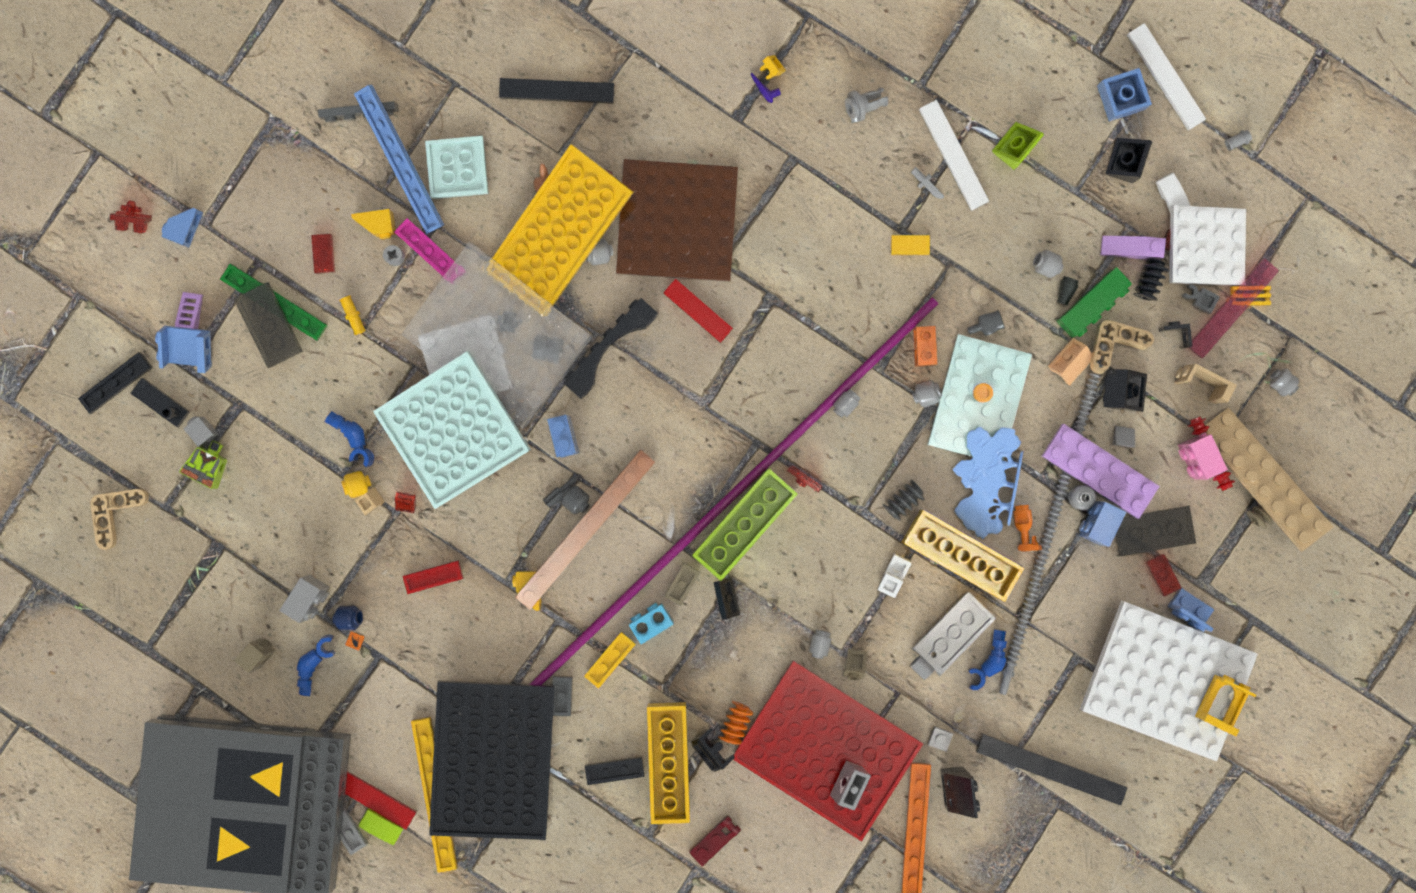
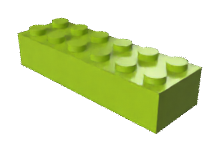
(744, 524)

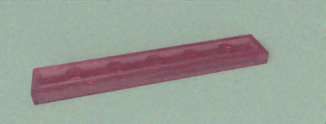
(1233, 308)

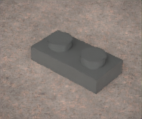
(562, 695)

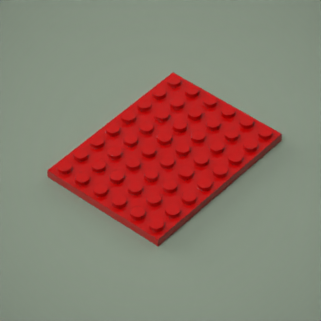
(811, 733)

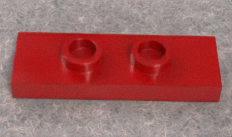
(433, 577)

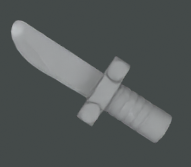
(924, 181)

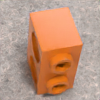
(925, 346)

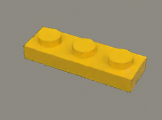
(610, 660)

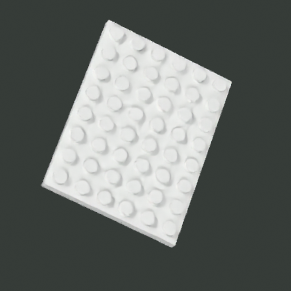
(1157, 676)

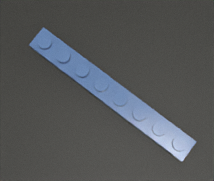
(399, 159)

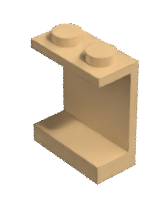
(1223, 388)

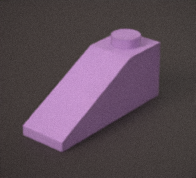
(1133, 247)

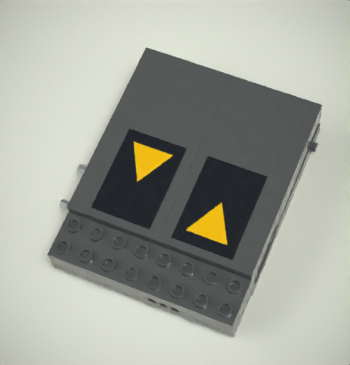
(239, 805)

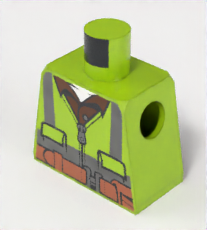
(206, 465)

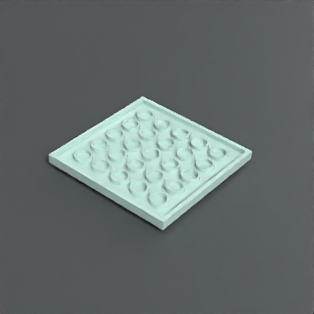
(452, 430)

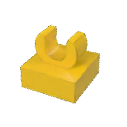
(773, 65)

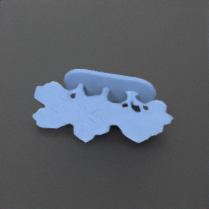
(986, 476)

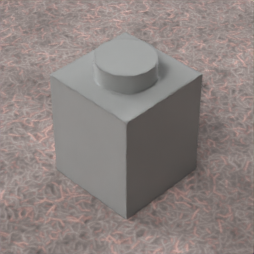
(200, 431)

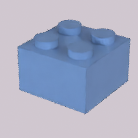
(1124, 94)
(1101, 523)

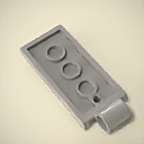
(951, 636)

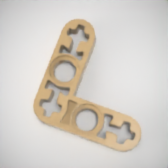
(1115, 336)
(108, 506)

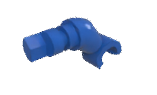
(354, 435)
(995, 661)
(308, 663)

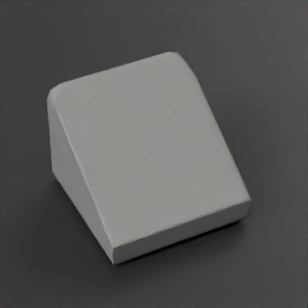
(1124, 437)

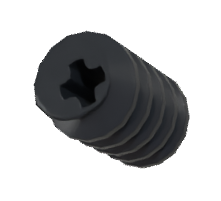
(1150, 279)

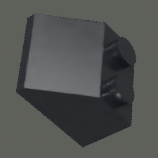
(1125, 390)

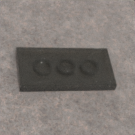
(268, 325)
(1155, 531)

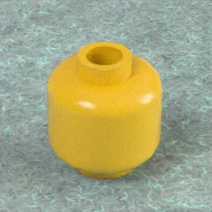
(355, 484)

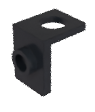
(1185, 328)

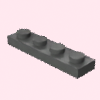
(351, 112)

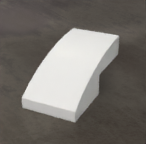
(1172, 191)
(894, 575)

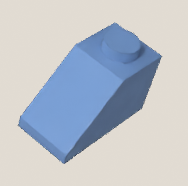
(182, 227)

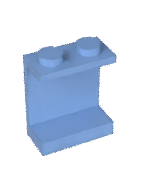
(184, 347)
(563, 436)

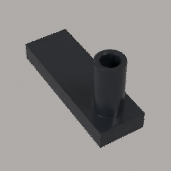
(160, 402)

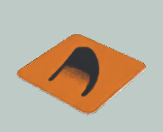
(355, 640)

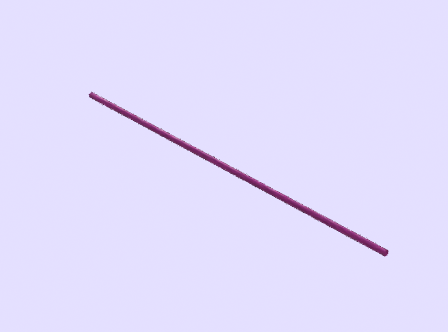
(734, 493)

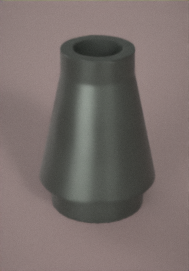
(1067, 289)

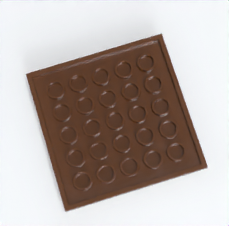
(677, 220)

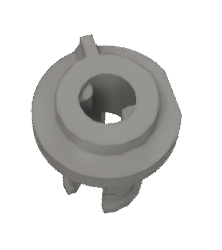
(858, 105)

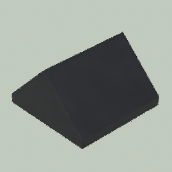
(1128, 159)

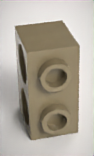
(255, 655)

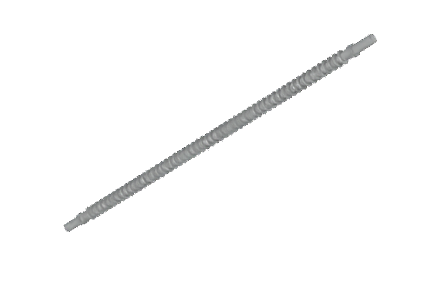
(1059, 497)

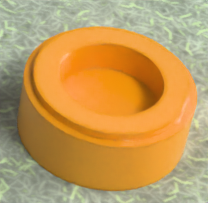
(982, 392)

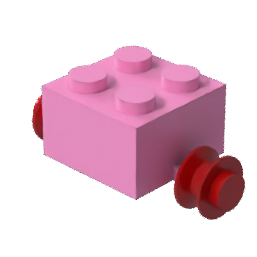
(1203, 456)

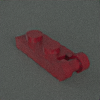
(714, 841)

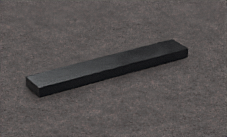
(556, 90)

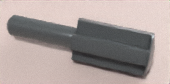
(556, 494)

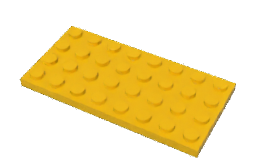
(562, 224)

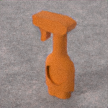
(1023, 523)

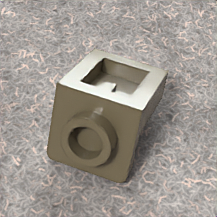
(855, 664)

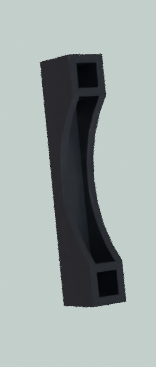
(637, 318)

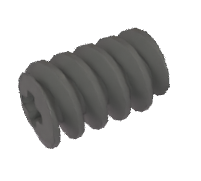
(904, 500)

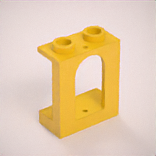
(1240, 695)

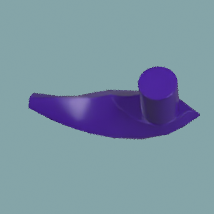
(767, 94)

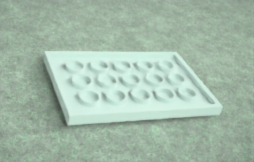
(958, 411)

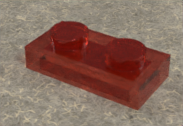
(323, 253)

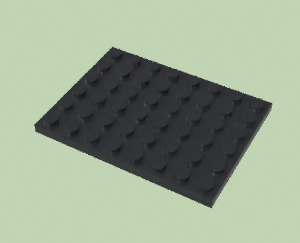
(491, 760)

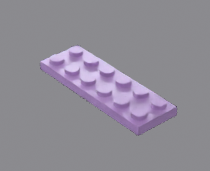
(1100, 471)

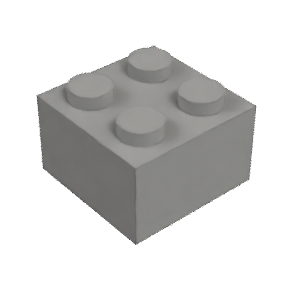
(305, 598)

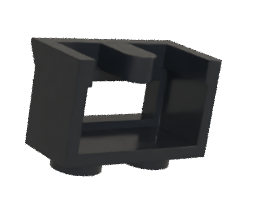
(710, 752)

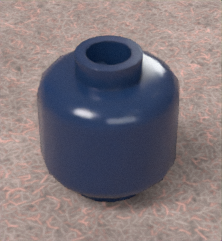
(347, 618)

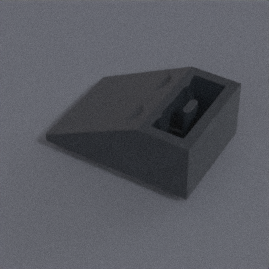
(959, 792)

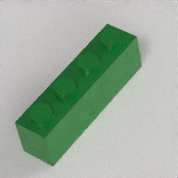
(1094, 302)

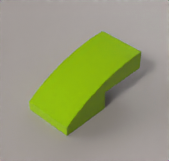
(380, 827)

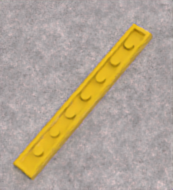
(424, 745)

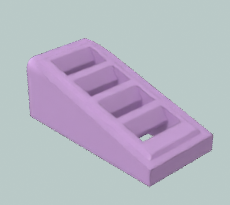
(182, 310)

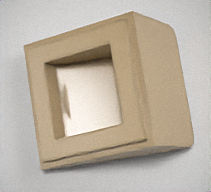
(369, 501)

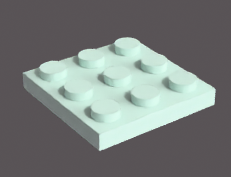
(456, 167)

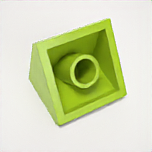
(1017, 144)

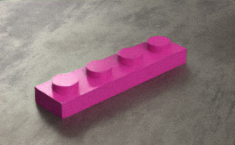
(424, 247)

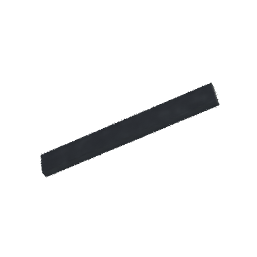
(1051, 769)

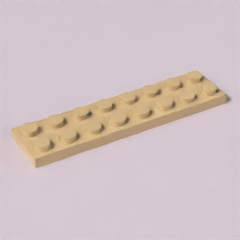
(1267, 481)

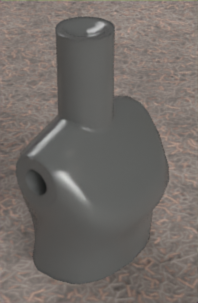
(988, 324)

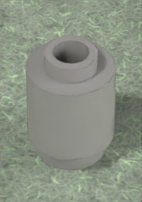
(846, 403)
(820, 644)

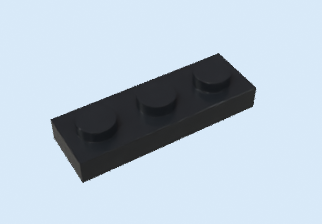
(614, 770)

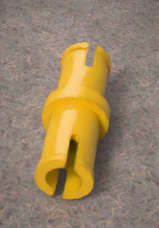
(352, 315)

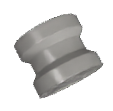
(397, 257)

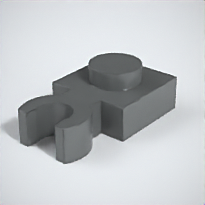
(1203, 299)

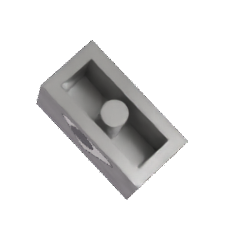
(850, 785)

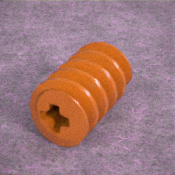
(736, 723)

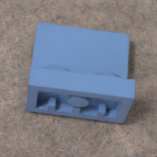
(1191, 609)

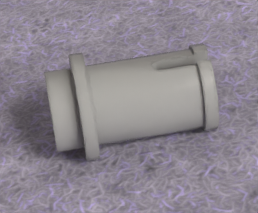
(1238, 140)

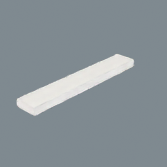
(1166, 77)
(953, 155)

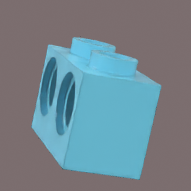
(654, 627)

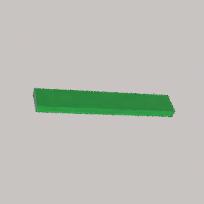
(295, 315)

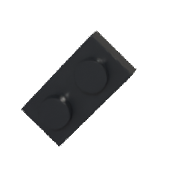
(726, 598)

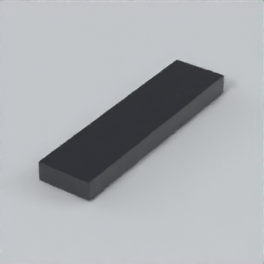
(115, 383)

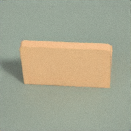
(1071, 361)

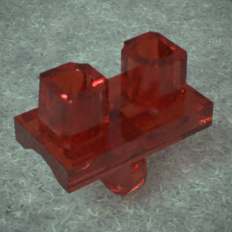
(131, 215)

